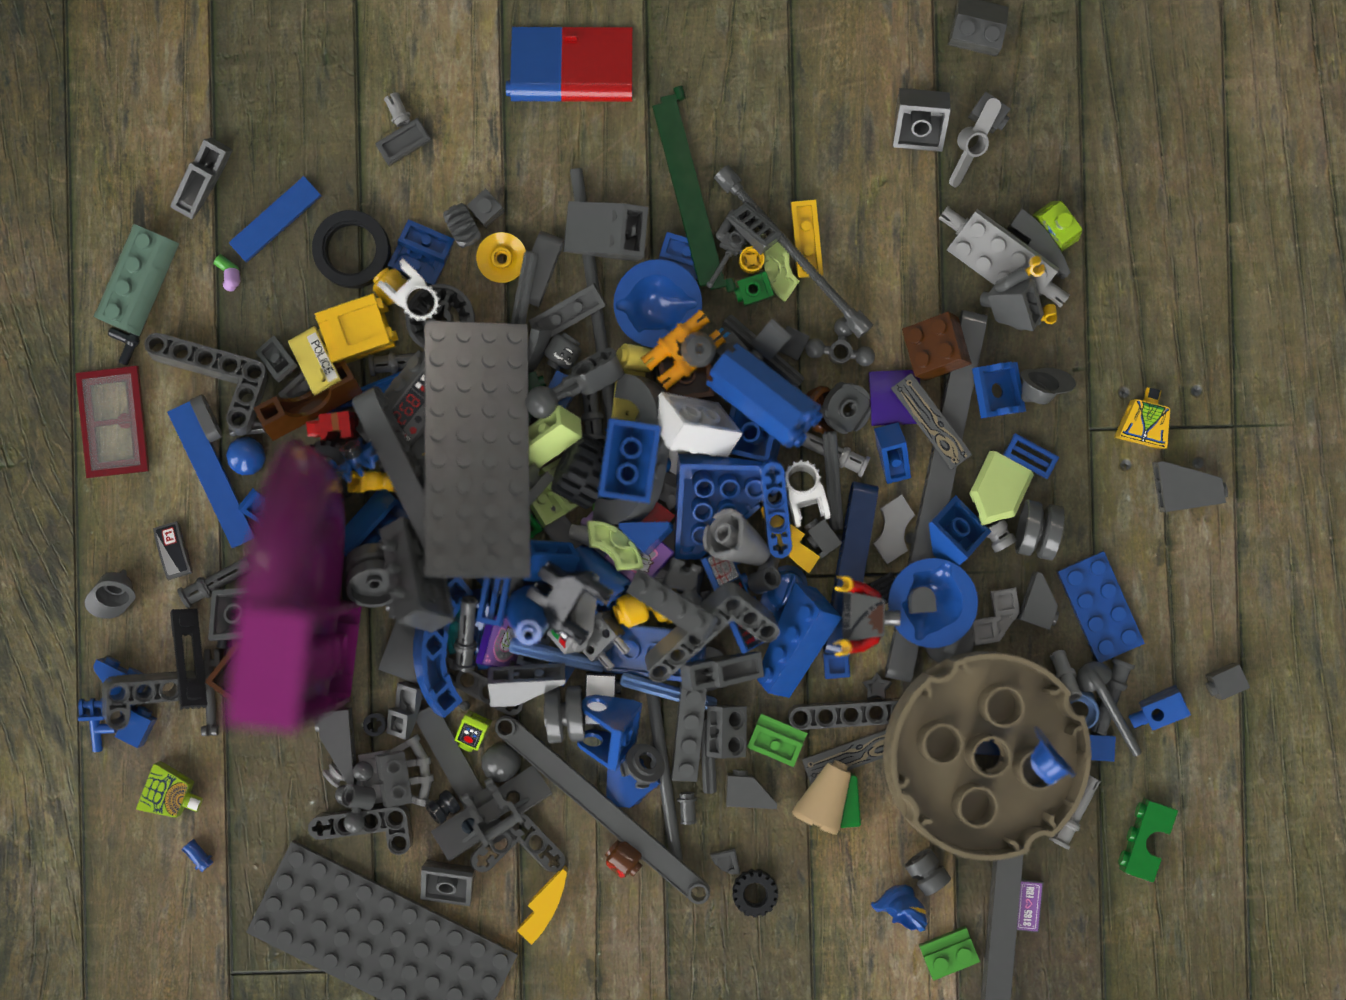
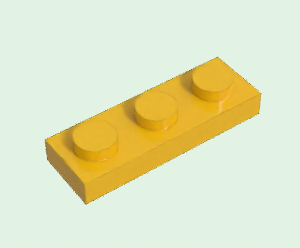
(807, 234)

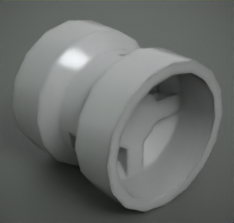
(997, 529)

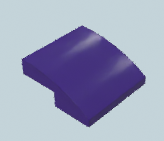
(884, 404)

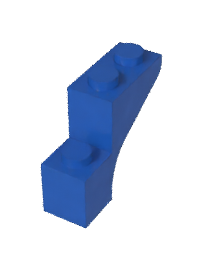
(141, 720)

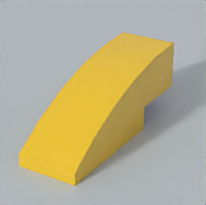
(799, 554)
(543, 906)

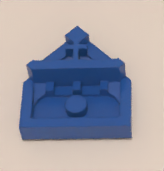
(623, 790)

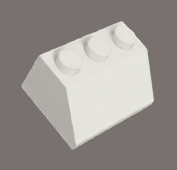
(696, 425)

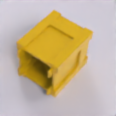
(356, 329)

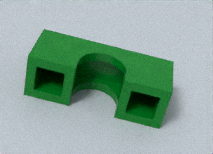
(1150, 818)

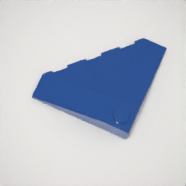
(707, 487)

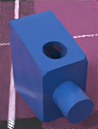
(1171, 708)

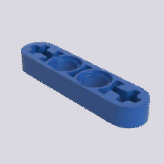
(777, 508)

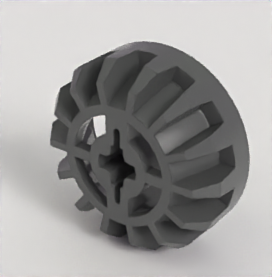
(424, 300)

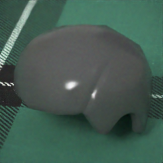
(501, 762)

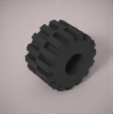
(580, 472)

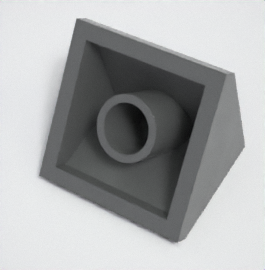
(447, 883)

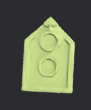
(999, 488)

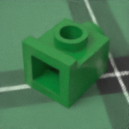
(764, 289)

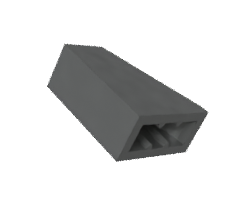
(1186, 488)

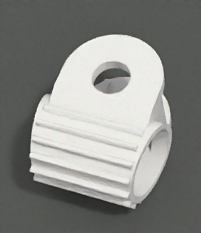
(402, 295)
(801, 499)

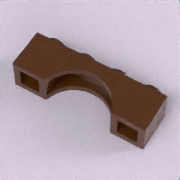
(284, 415)

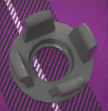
(632, 765)

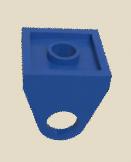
(622, 721)

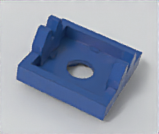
(1008, 378)

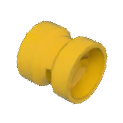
(751, 261)

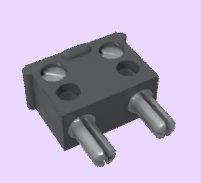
(604, 636)

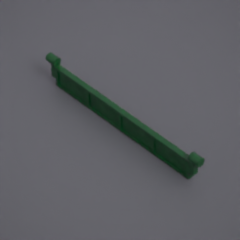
(688, 191)

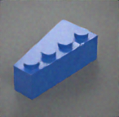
(803, 630)

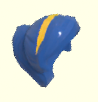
(903, 907)

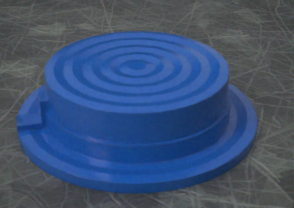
(655, 299)
(954, 597)

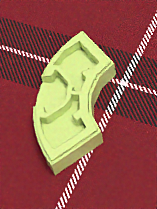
(779, 271)
(615, 544)

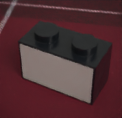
(600, 684)

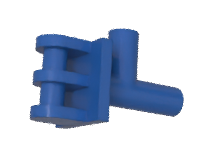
(94, 716)

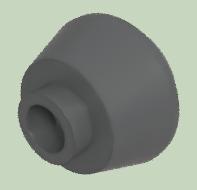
(689, 349)

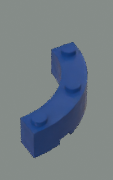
(430, 656)

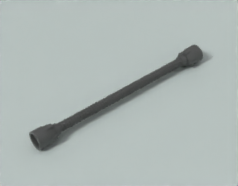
(856, 321)

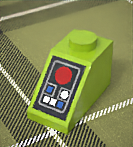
(472, 731)

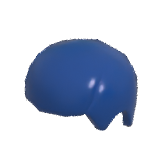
(245, 456)

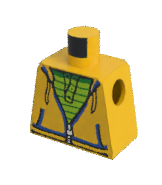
(1146, 421)

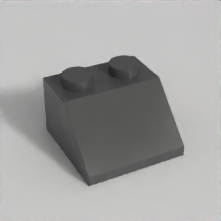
(979, 26)
(921, 119)

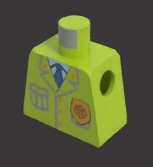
(1059, 224)

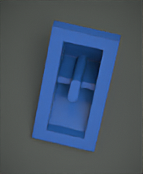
(646, 534)

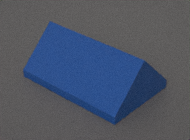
(629, 460)

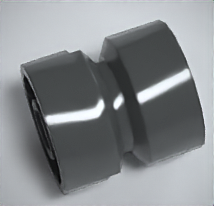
(926, 869)

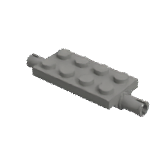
(997, 252)

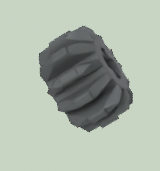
(462, 225)

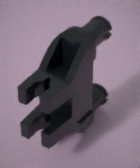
(564, 597)

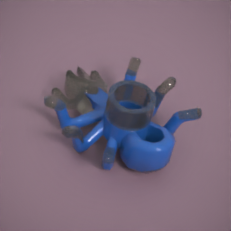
(355, 457)

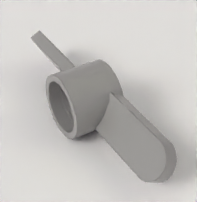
(981, 129)

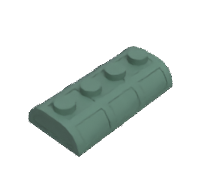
(136, 280)

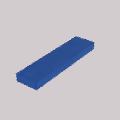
(275, 219)

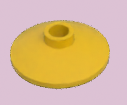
(492, 248)

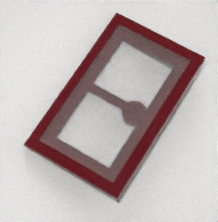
(112, 422)

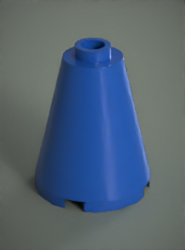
(607, 573)
(525, 617)

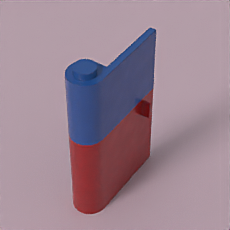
(571, 64)

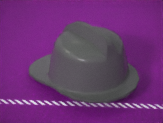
(1044, 384)
(110, 595)

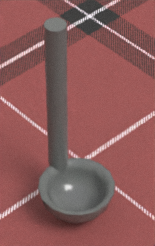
(1094, 677)

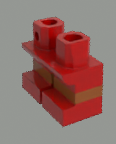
(334, 423)

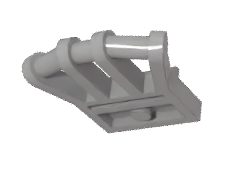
(422, 761)

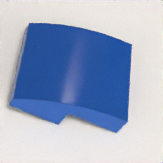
(423, 250)

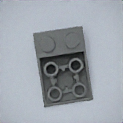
(606, 230)

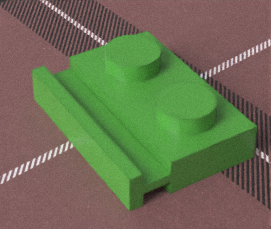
(777, 740)
(949, 953)

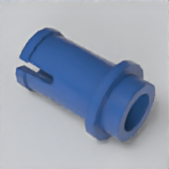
(197, 855)

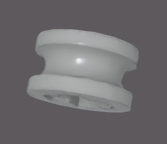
(333, 775)

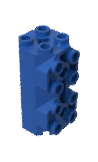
(764, 396)

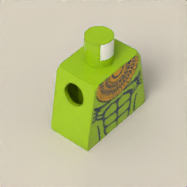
(168, 792)

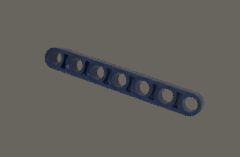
(853, 550)

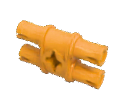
(668, 347)

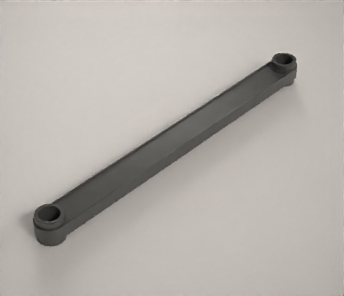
(602, 808)

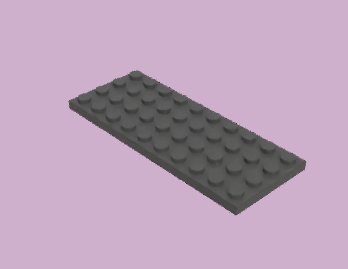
(476, 450)
(374, 934)

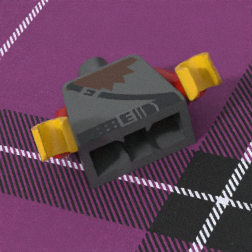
(863, 617)

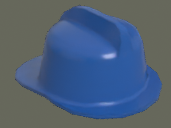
(777, 598)
(1048, 762)

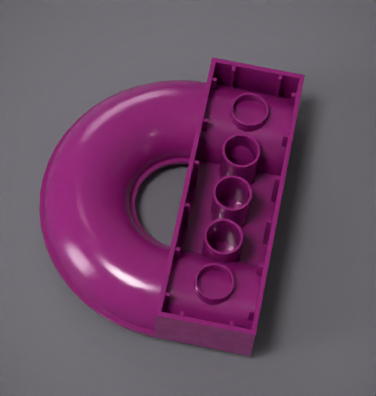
(292, 625)

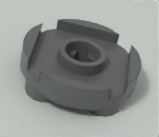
(835, 401)

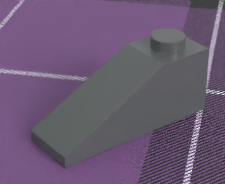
(521, 683)
(337, 735)

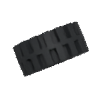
(766, 904)

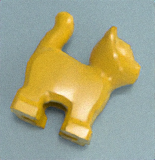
(370, 481)

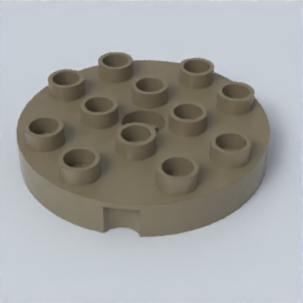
(935, 742)

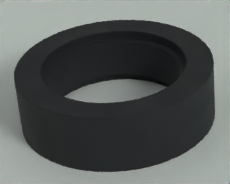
(327, 230)

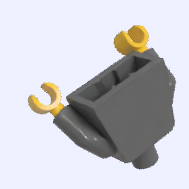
(1016, 299)

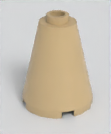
(825, 798)

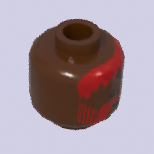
(623, 859)

